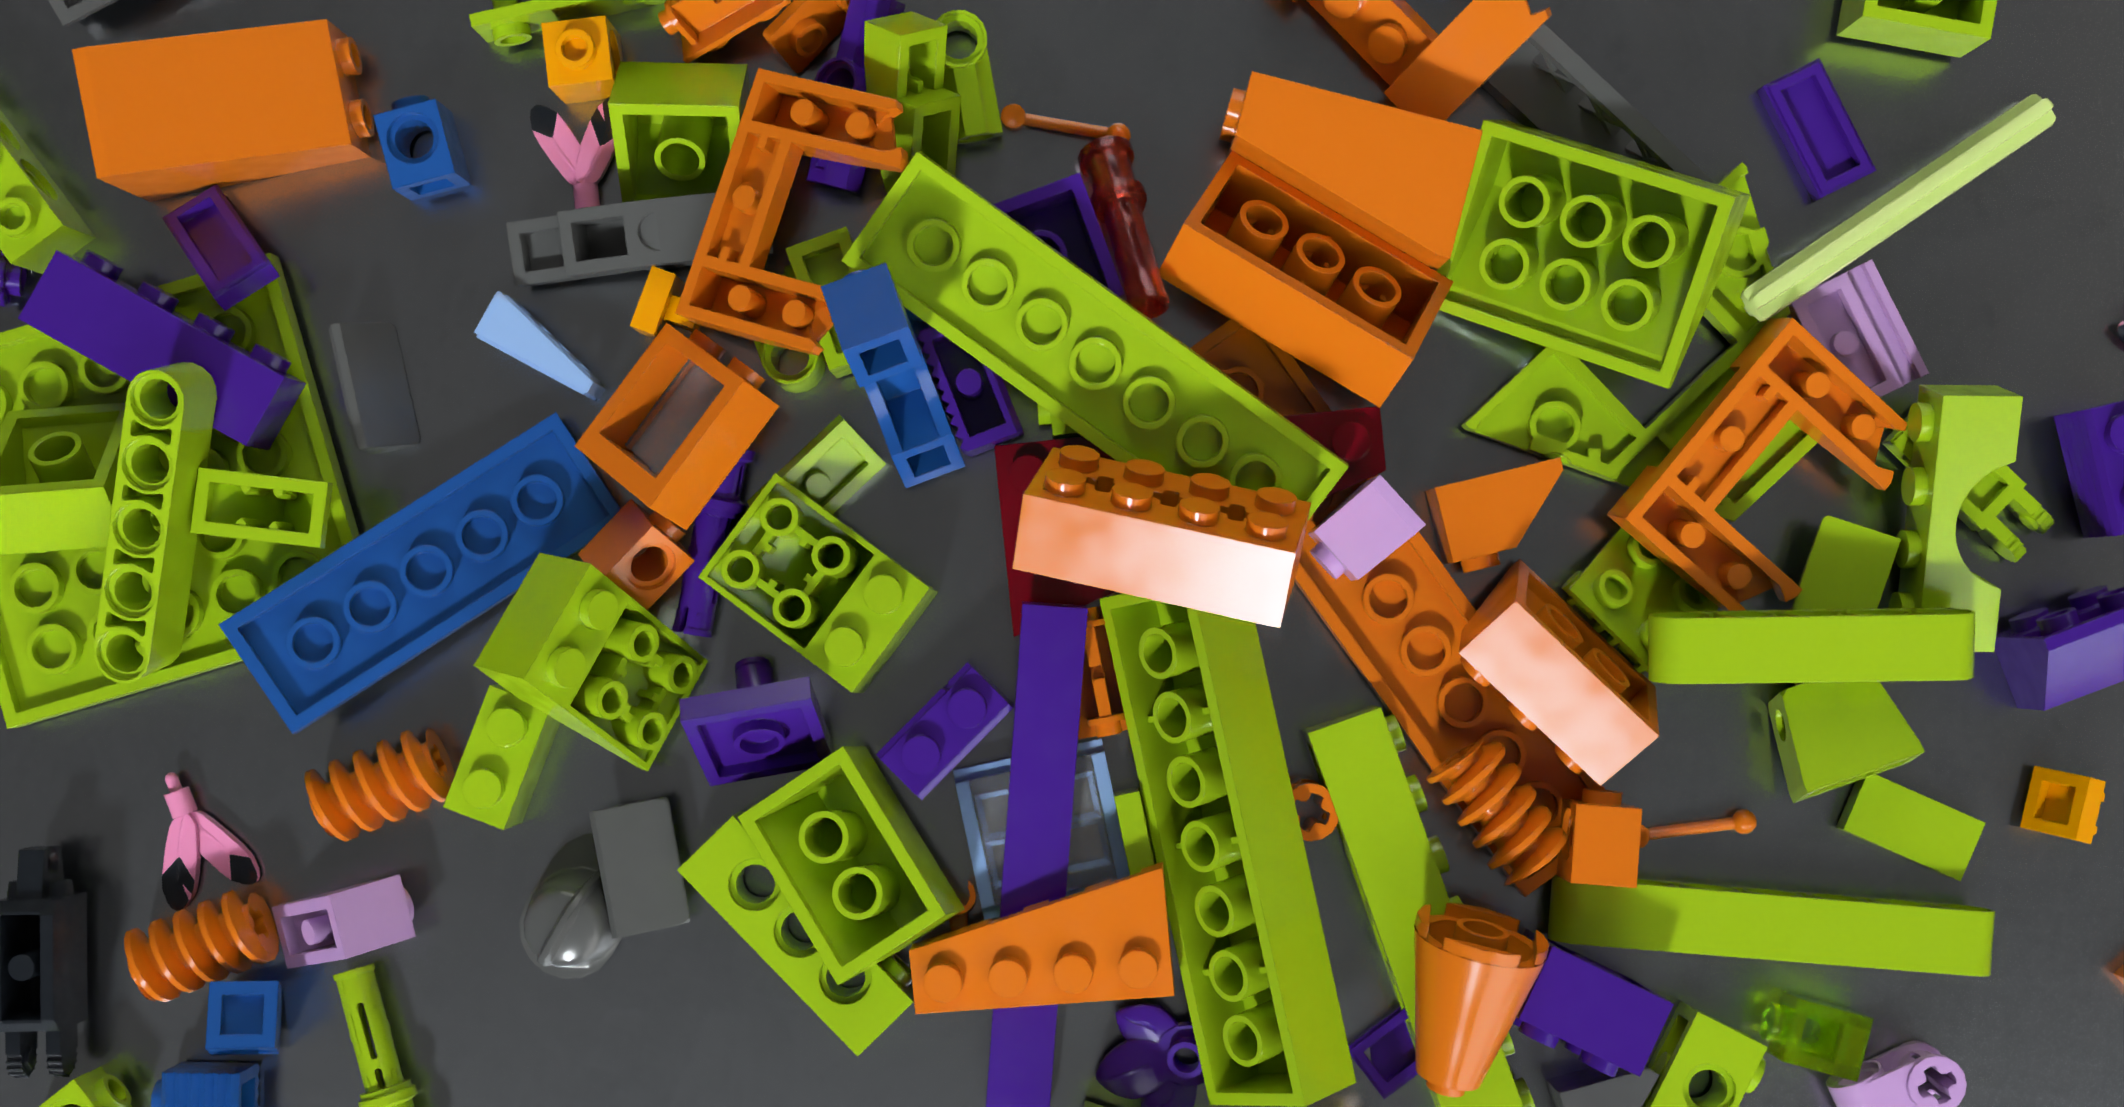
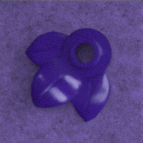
(1147, 1059)

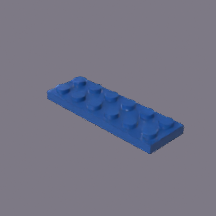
(420, 574)

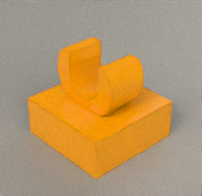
(659, 304)
(2063, 804)

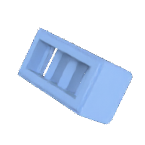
(520, 335)

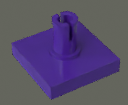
(757, 727)

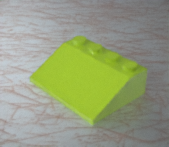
(1588, 250)

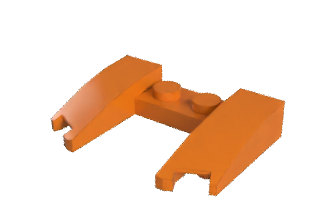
(1430, 70)
(778, 126)
(1775, 380)

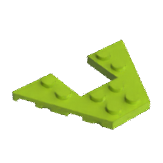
(1568, 413)

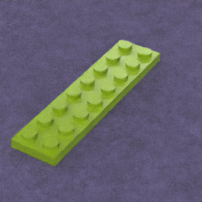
(1077, 341)

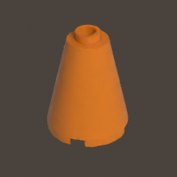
(1468, 991)

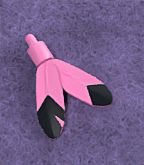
(578, 164)
(194, 835)

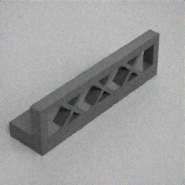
(1562, 95)

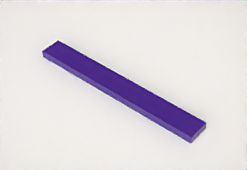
(1037, 829)

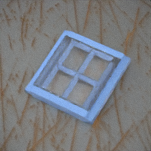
(1095, 838)

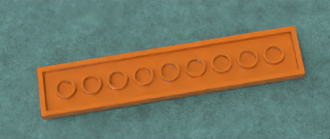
(1402, 618)

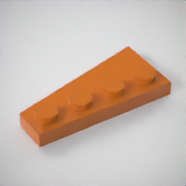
(1062, 951)

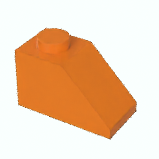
(1489, 512)

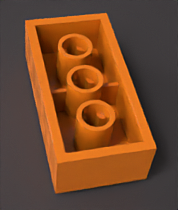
(1305, 279)
(1162, 534)

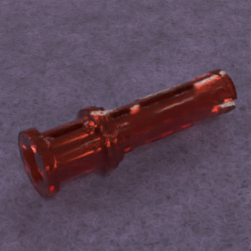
(1119, 204)

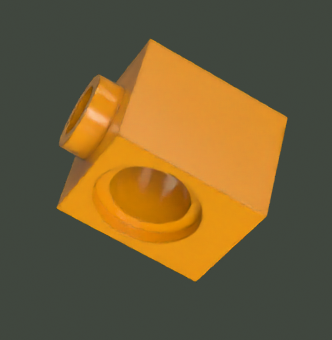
(581, 58)

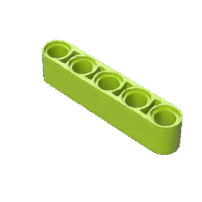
(133, 544)
(1811, 645)

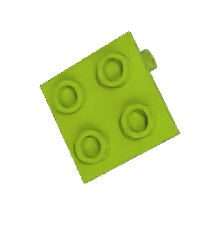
(1622, 591)

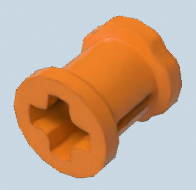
(1314, 828)

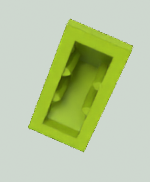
(261, 507)

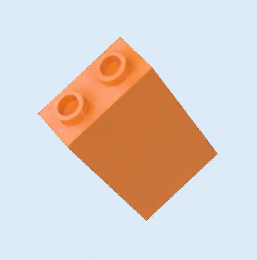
(222, 107)
(1363, 159)

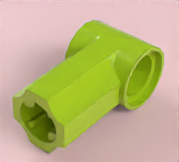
(973, 81)

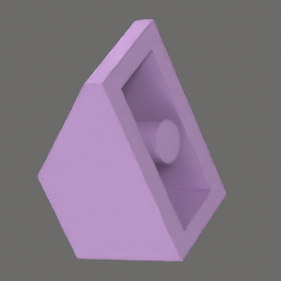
(1363, 530)
(345, 922)

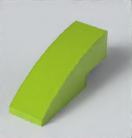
(908, 64)

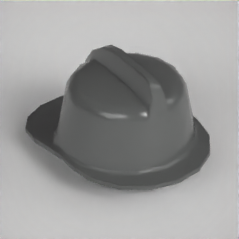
(567, 915)

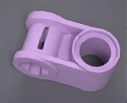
(1896, 1078)

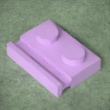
(1861, 328)

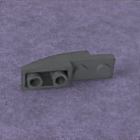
(608, 239)

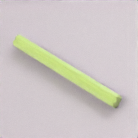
(1897, 207)

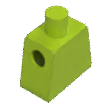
(1838, 735)

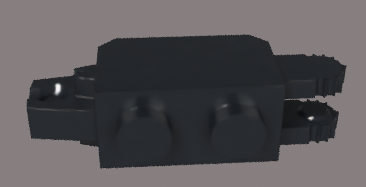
(42, 963)

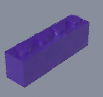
(140, 330)

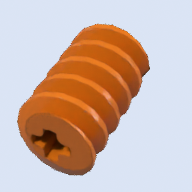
(380, 788)
(1500, 809)
(203, 949)

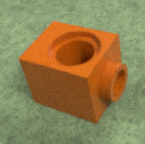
(623, 537)
(1600, 840)

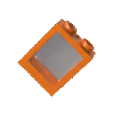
(682, 419)

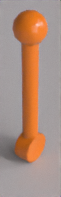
(1015, 118)
(1742, 821)

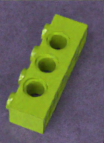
(33, 209)
(851, 1013)
(1704, 1043)

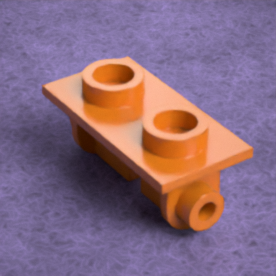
(712, 23)
(1100, 697)

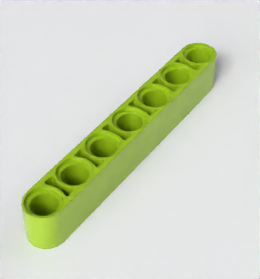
(1775, 925)

